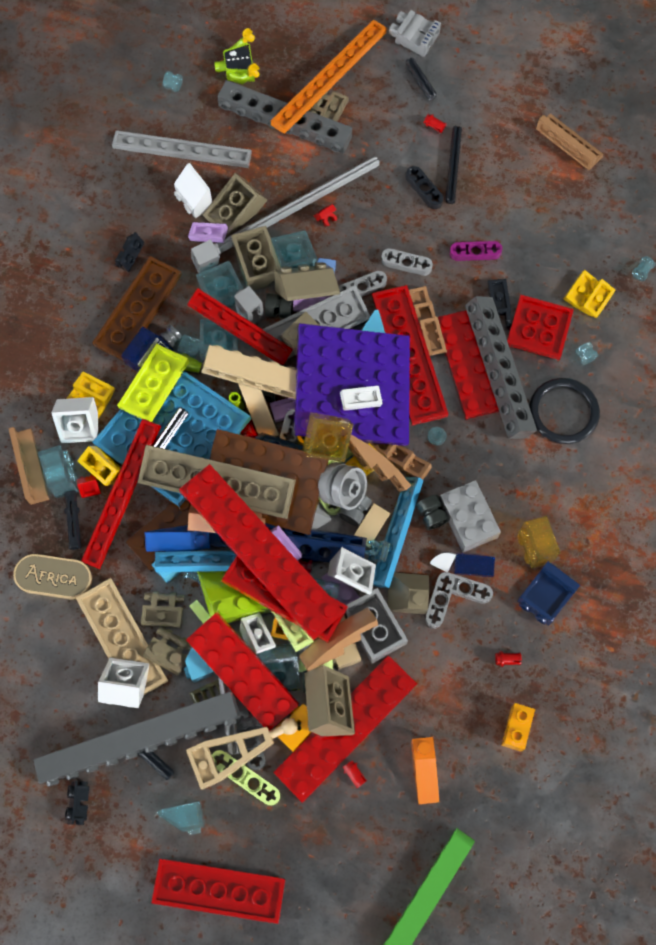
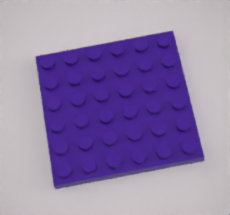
(349, 359)

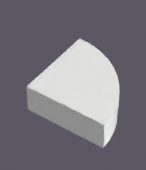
(443, 561)

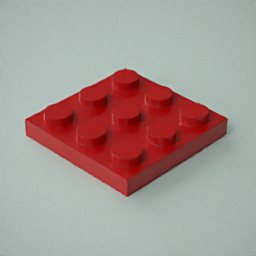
(540, 327)

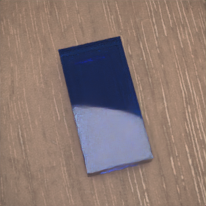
(474, 565)

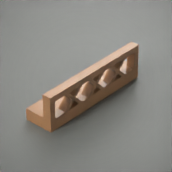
(569, 141)
(29, 465)

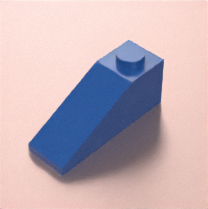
(176, 539)

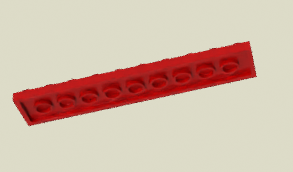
(261, 552)

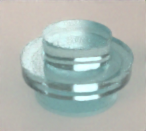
(437, 436)

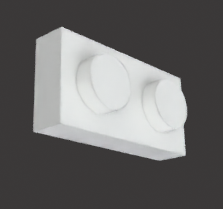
(361, 398)

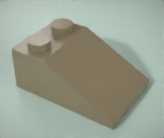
(235, 204)

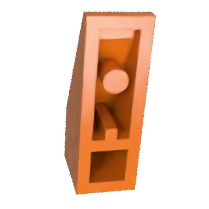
(425, 770)

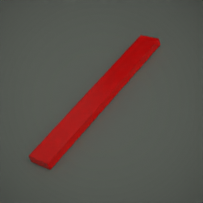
(120, 495)

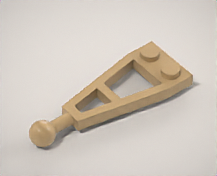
(203, 762)

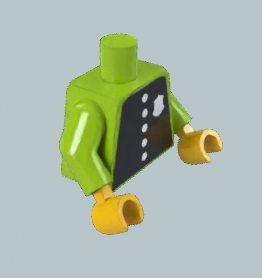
(239, 61)

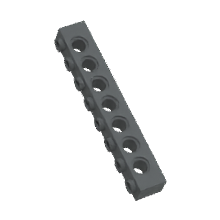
(263, 103)
(500, 368)

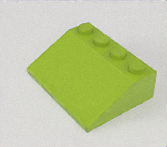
(226, 600)

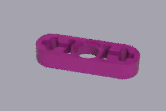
(481, 245)

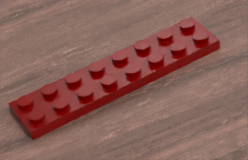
(400, 318)
(323, 754)

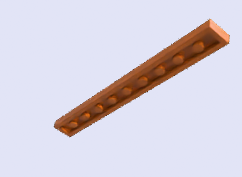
(328, 76)

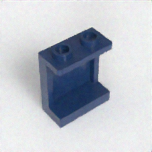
(548, 593)

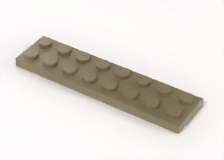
(258, 489)

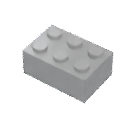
(470, 516)
(387, 635)

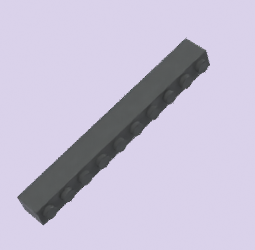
(137, 738)

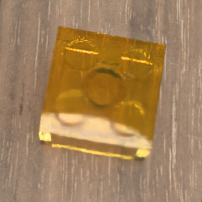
(327, 437)
(538, 542)

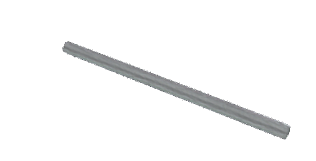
(306, 199)

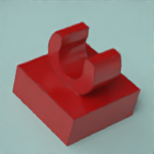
(325, 213)
(88, 486)

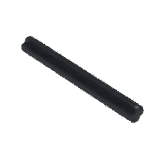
(453, 165)

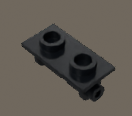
(132, 249)
(75, 810)

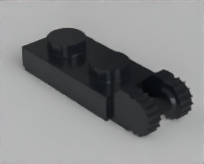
(499, 291)

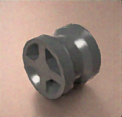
(170, 336)

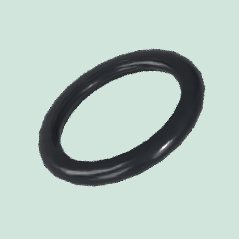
(565, 382)

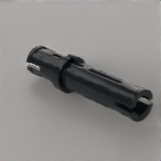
(73, 537)

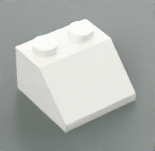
(192, 191)
(76, 419)
(352, 570)
(123, 682)

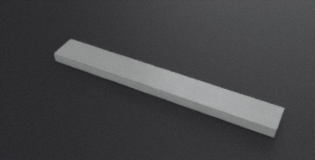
(182, 149)

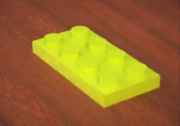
(153, 383)

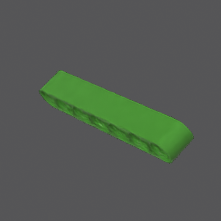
(431, 889)

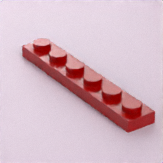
(239, 327)

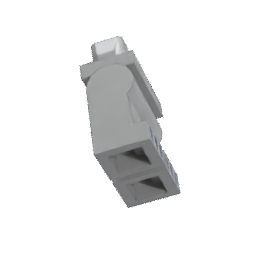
(415, 32)

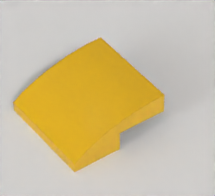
(589, 294)
(90, 386)

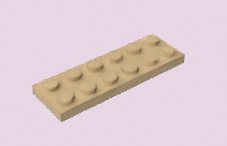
(117, 629)

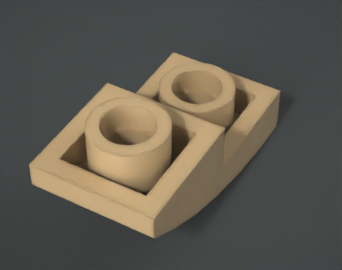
(372, 523)

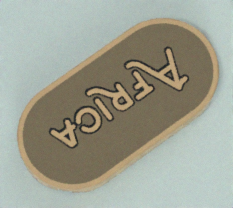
(52, 576)

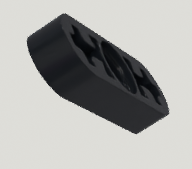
(425, 195)

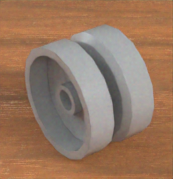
(342, 485)

